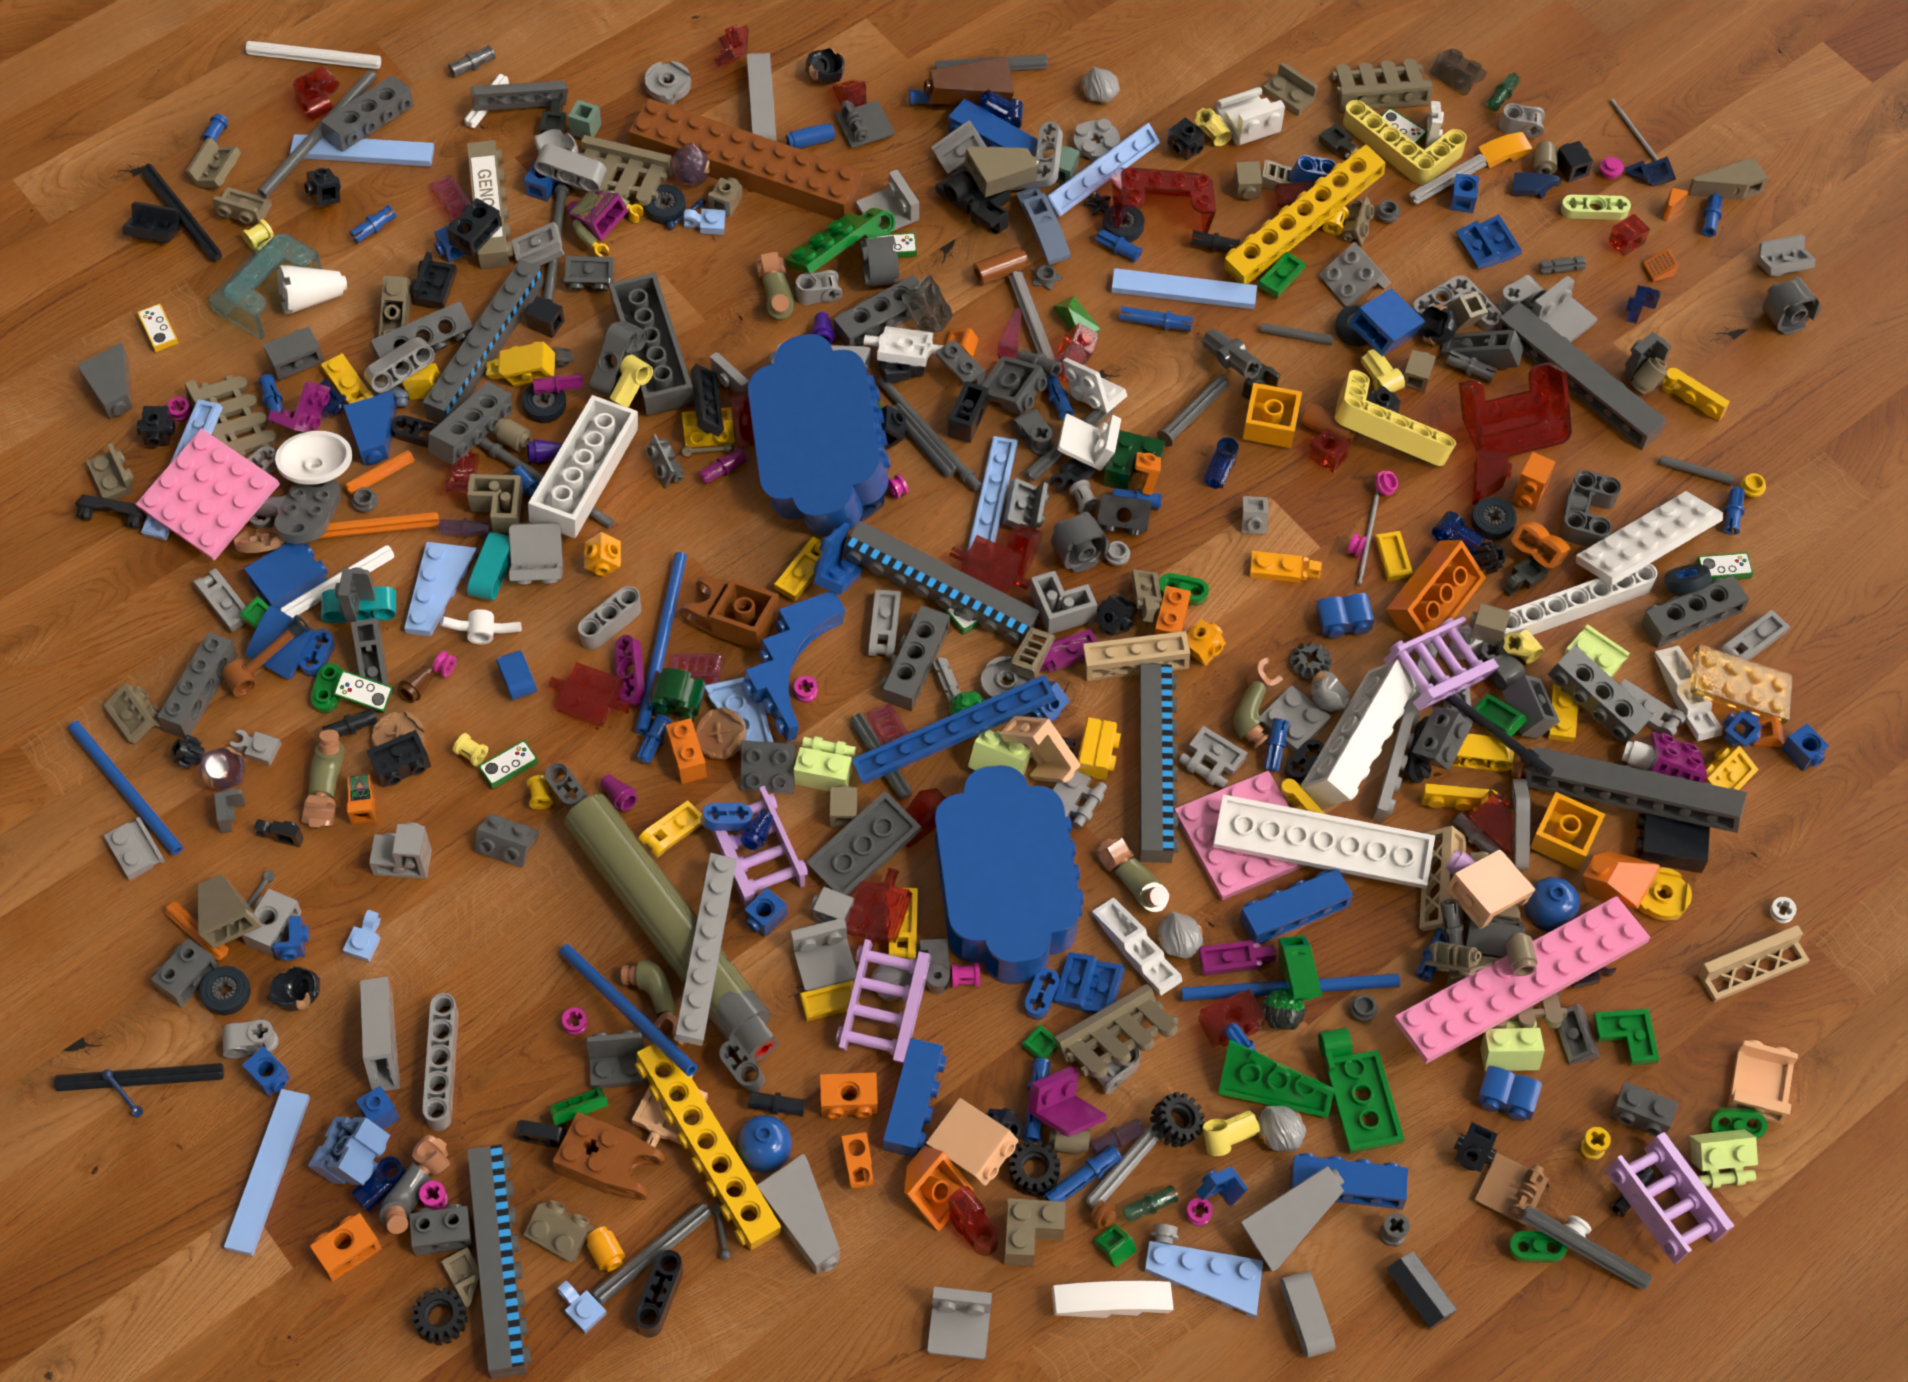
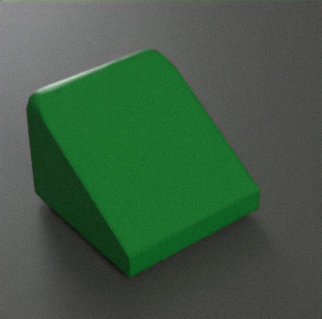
(1115, 1245)

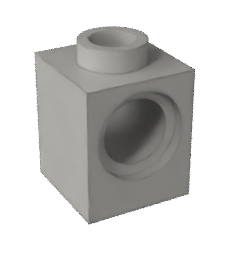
(831, 906)

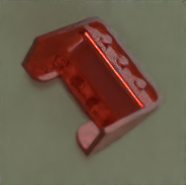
(1132, 183)
(1519, 420)

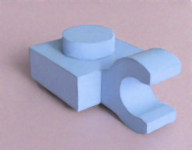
(709, 221)
(364, 941)
(583, 1309)

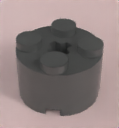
(880, 261)
(1791, 305)
(1079, 542)

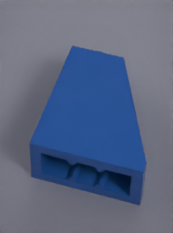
(371, 426)

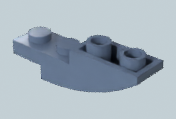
(1044, 225)

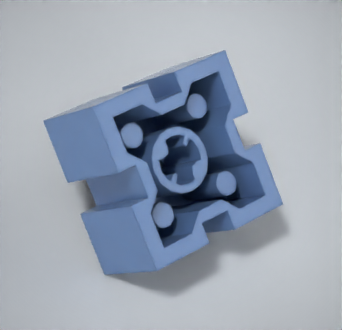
(349, 1151)

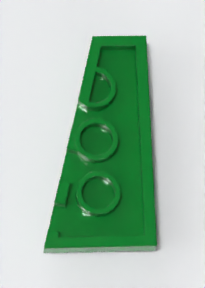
(1269, 1082)

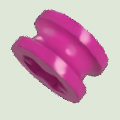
(182, 403)
(897, 486)
(1356, 545)
(444, 664)
(800, 693)
(566, 1020)
(1196, 1221)

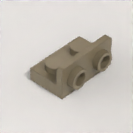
(1292, 89)
(110, 475)
(133, 712)

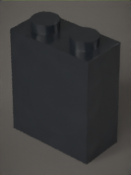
(1672, 843)

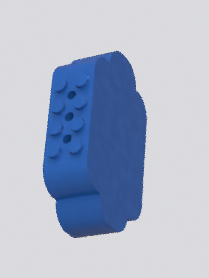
(818, 434)
(1007, 874)

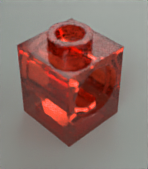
(1629, 235)
(1331, 458)

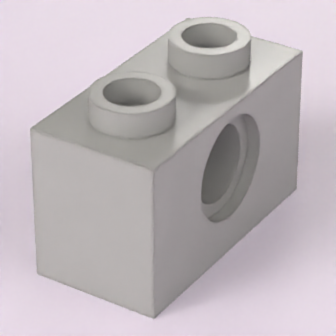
(277, 907)

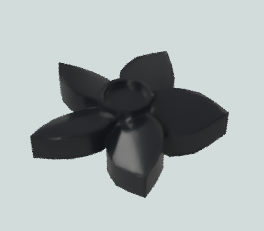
(1098, 203)

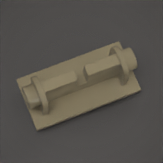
(1358, 221)

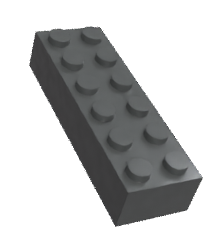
(643, 305)

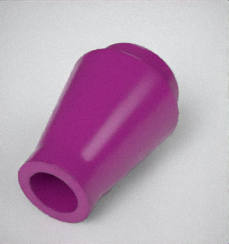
(619, 793)

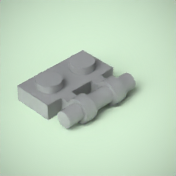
(1218, 752)
(1073, 791)

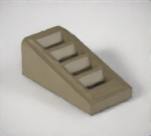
(1272, 172)
(1026, 669)

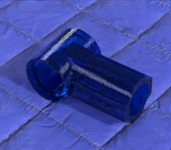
(1007, 110)
(1221, 463)
(1452, 528)
(378, 1184)

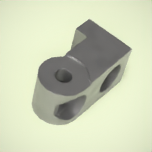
(938, 972)

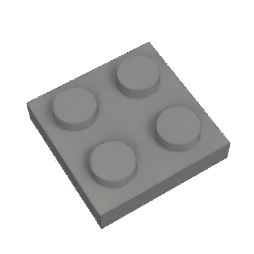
(1303, 716)

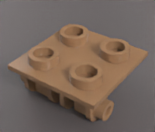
(1511, 1187)

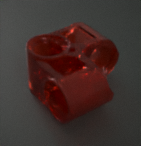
(313, 92)
(971, 1221)

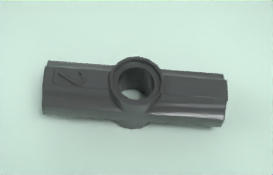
(1232, 353)

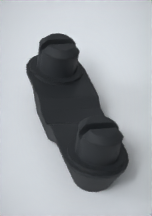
(88, 503)
(1415, 768)

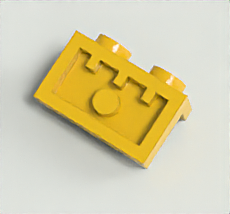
(697, 438)
(1730, 768)

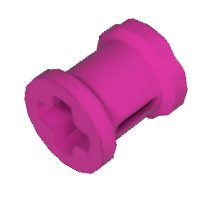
(965, 975)
(437, 1190)

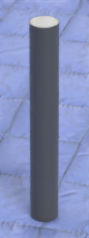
(1296, 333)
(1696, 469)

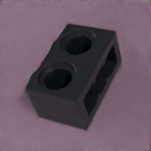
(474, 227)

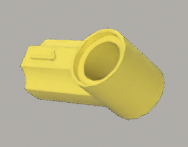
(1213, 126)
(1382, 372)
(634, 373)
(1523, 645)
(1222, 1133)

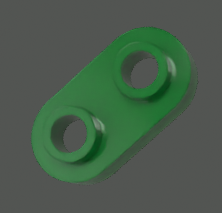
(1188, 583)
(326, 686)
(1737, 1120)
(1536, 1247)

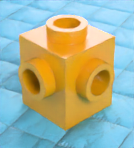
(602, 554)
(1205, 641)

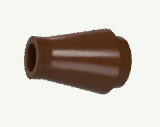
(414, 685)

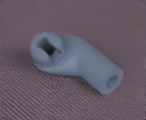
(400, 395)

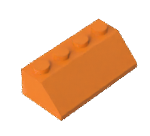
(1436, 589)

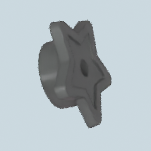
(1041, 272)

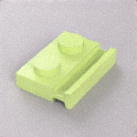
(1600, 649)

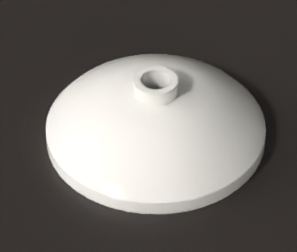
(313, 457)

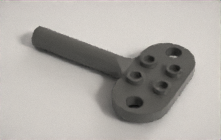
(303, 512)

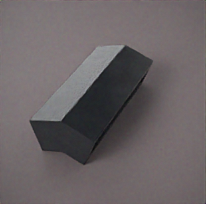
(1422, 1290)

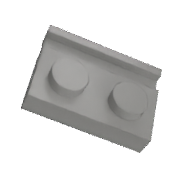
(953, 147)
(539, 245)
(134, 848)

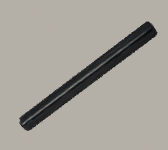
(185, 216)
(140, 1077)

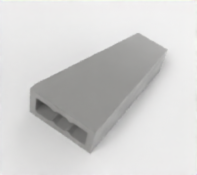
(379, 1034)
(801, 1213)
(1289, 1217)

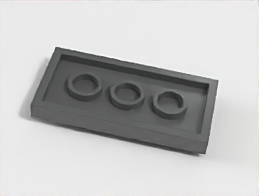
(864, 845)

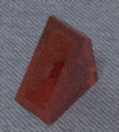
(851, 91)

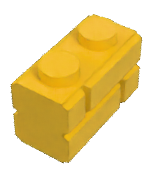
(1097, 748)

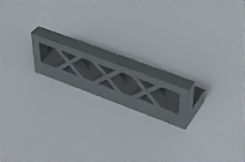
(517, 95)

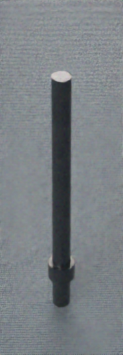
(1527, 756)

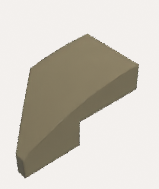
(463, 1274)

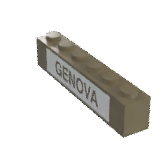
(486, 186)

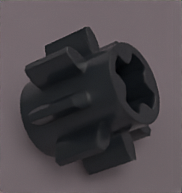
(1490, 557)
(187, 752)

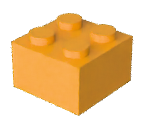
(1272, 415)
(1567, 831)

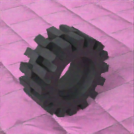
(1187, 1111)
(1040, 1153)
(451, 1328)

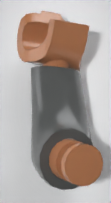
(404, 1196)

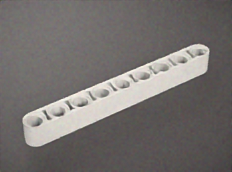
(1565, 608)

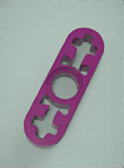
(623, 661)

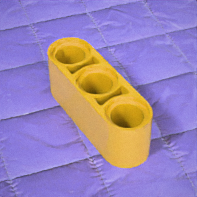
(1484, 753)

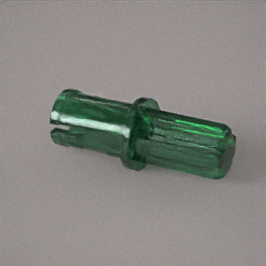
(1503, 92)
(1149, 1204)

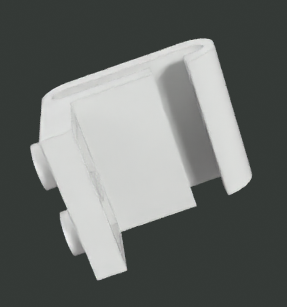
(1250, 116)

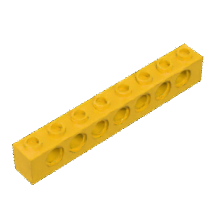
(1362, 160)
(749, 1233)

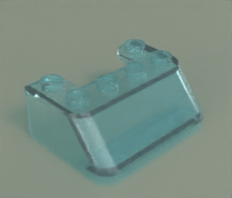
(236, 294)

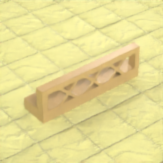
(1132, 652)
(1451, 841)
(1753, 954)

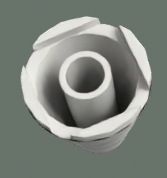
(308, 286)

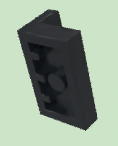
(399, 759)

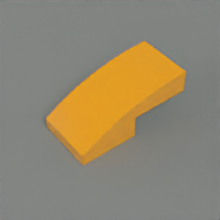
(1505, 147)

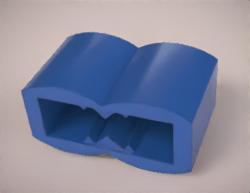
(1344, 615)
(1509, 1093)

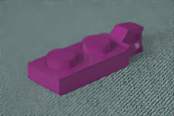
(1067, 651)
(1234, 957)

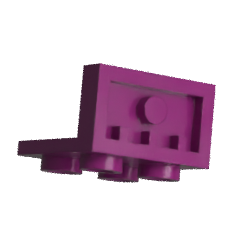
(308, 411)
(1677, 758)
(1056, 1104)

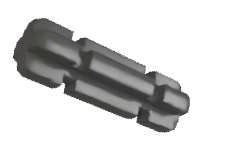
(1562, 265)

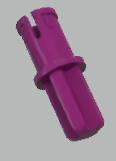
(556, 383)
(722, 466)

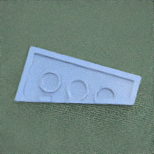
(436, 583)
(731, 695)
(1219, 1276)

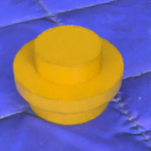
(1753, 485)

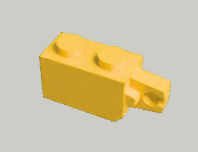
(523, 364)

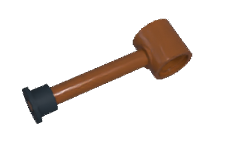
(241, 676)

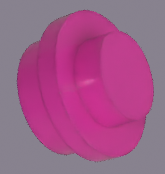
(1611, 167)
(1386, 482)

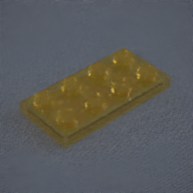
(1741, 683)

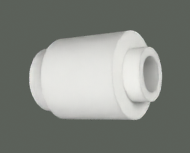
(1638, 755)

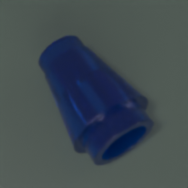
(757, 831)

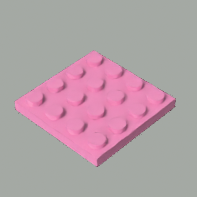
(207, 494)
(1231, 870)

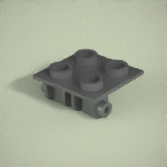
(864, 123)
(768, 766)

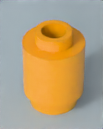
(605, 1249)

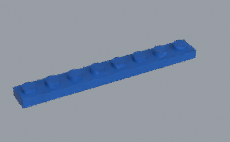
(953, 729)

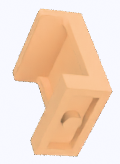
(1049, 750)
(1489, 888)
(1762, 1080)
(973, 1141)

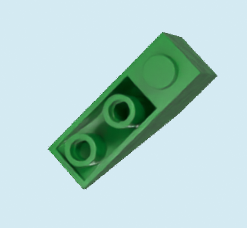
(1298, 967)

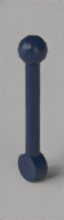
(699, 204)
(137, 1111)

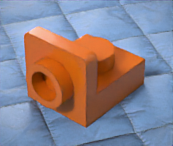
(1150, 470)

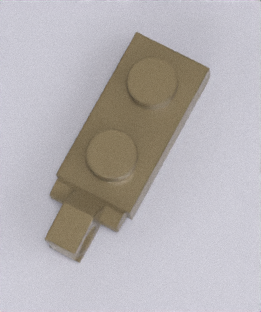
(1146, 593)

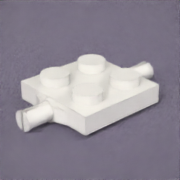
(903, 346)

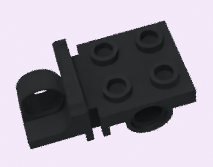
(965, 194)

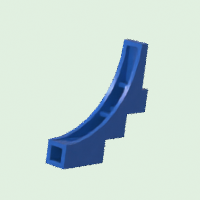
(797, 628)

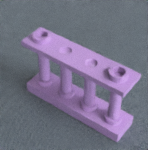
(1445, 685)
(728, 844)
(904, 1020)
(1685, 1183)

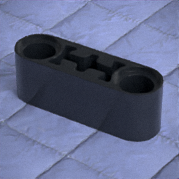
(647, 1302)

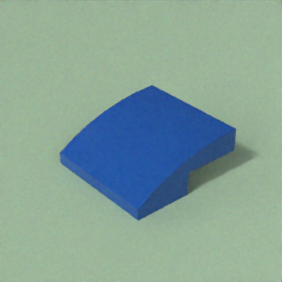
(1489, 242)
(269, 629)
(1089, 983)

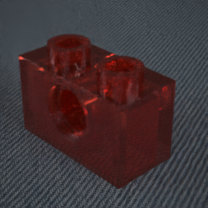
(1239, 1006)

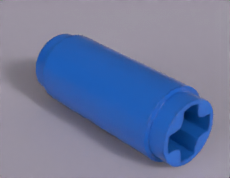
(810, 136)

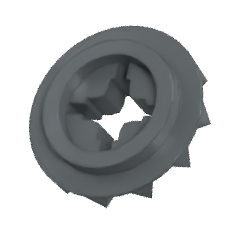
(1299, 659)

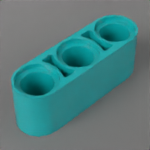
(490, 567)
(382, 608)

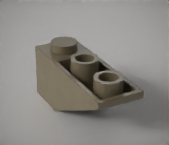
(1731, 182)
(395, 304)

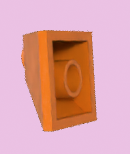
(1620, 876)
(931, 1182)

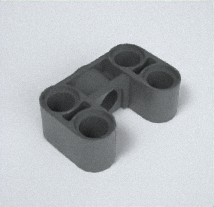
(620, 341)
(1578, 506)

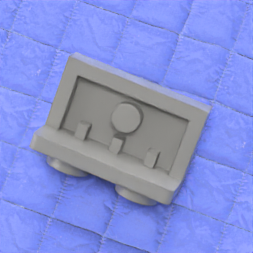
(1785, 255)

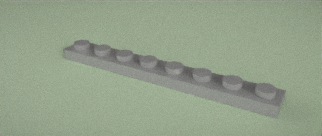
(1402, 740)
(705, 950)

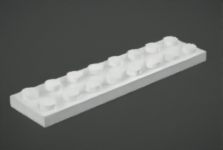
(1324, 841)

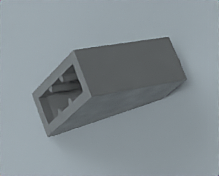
(109, 380)

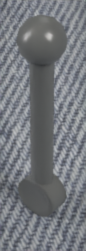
(268, 877)
(725, 1254)

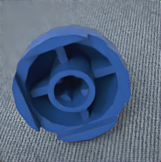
(1552, 903)
(763, 1144)

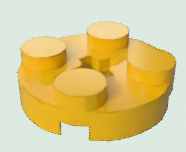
(1671, 907)

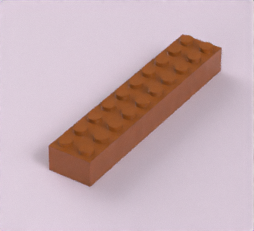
(751, 159)

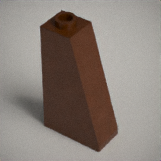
(969, 82)

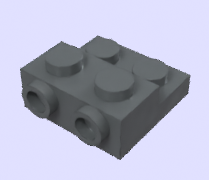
(1015, 384)

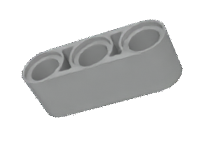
(570, 168)
(411, 364)
(607, 628)
(1307, 1314)

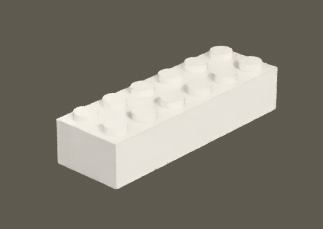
(583, 465)
(1359, 735)

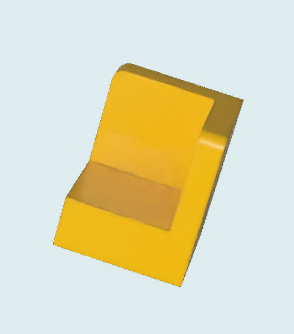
(422, 382)

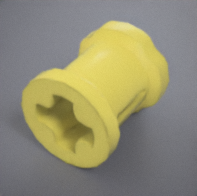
(257, 234)
(470, 749)

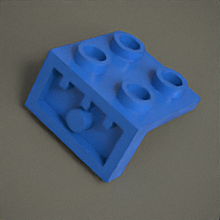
(830, 569)

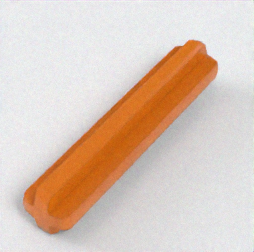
(380, 472)
(190, 926)

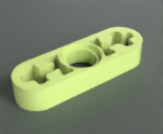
(1579, 201)

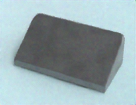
(1578, 1036)

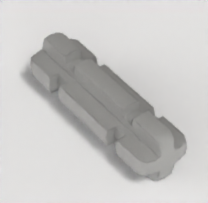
(946, 678)

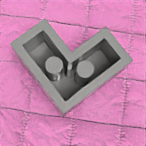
(1061, 608)
(402, 853)

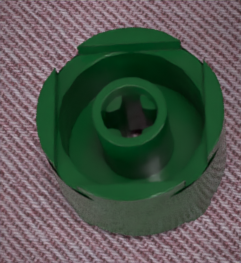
(676, 693)

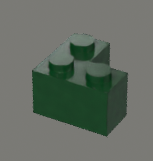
(1122, 463)

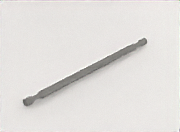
(1634, 130)
(1369, 533)

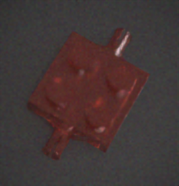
(992, 564)
(589, 694)
(879, 910)

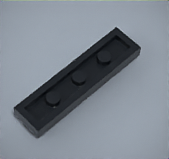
(707, 400)

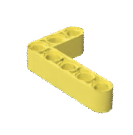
(1400, 151)
(1388, 426)

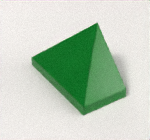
(1073, 312)

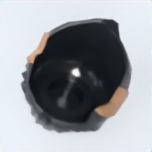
(825, 65)
(1438, 326)
(294, 989)

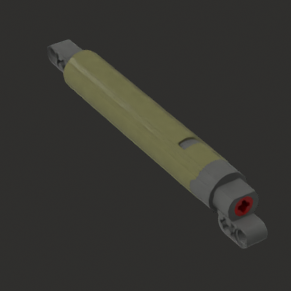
(665, 921)

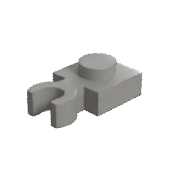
(259, 748)

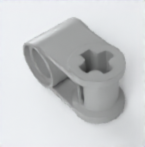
(1522, 119)
(816, 287)
(1524, 290)
(247, 1038)
(1119, 1073)

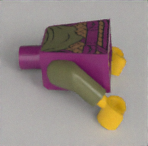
(598, 214)

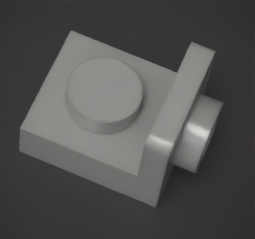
(1254, 515)

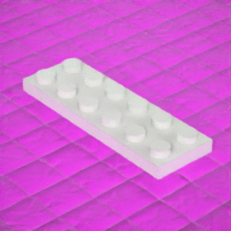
(1649, 538)

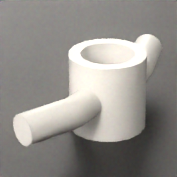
(480, 626)

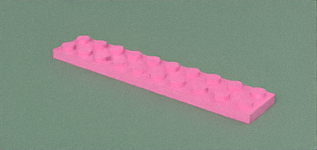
(1499, 994)

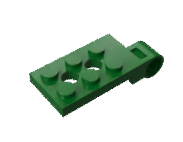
(838, 237)
(1354, 1072)

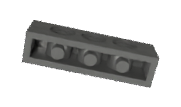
(367, 113)
(874, 314)
(452, 315)
(470, 423)
(1686, 621)
(197, 686)
(906, 692)
(1613, 709)

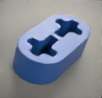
(320, 654)
(726, 816)
(1047, 996)

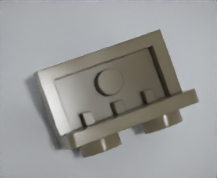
(212, 164)
(241, 206)
(558, 1229)

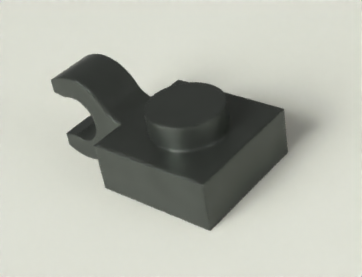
(554, 118)
(1337, 140)
(1525, 573)

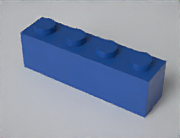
(991, 129)
(1295, 906)
(913, 1098)
(1363, 1181)

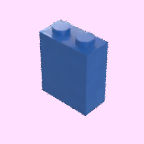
(1386, 322)
(286, 574)

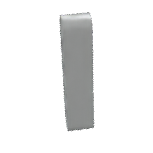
(761, 95)
(443, 1073)

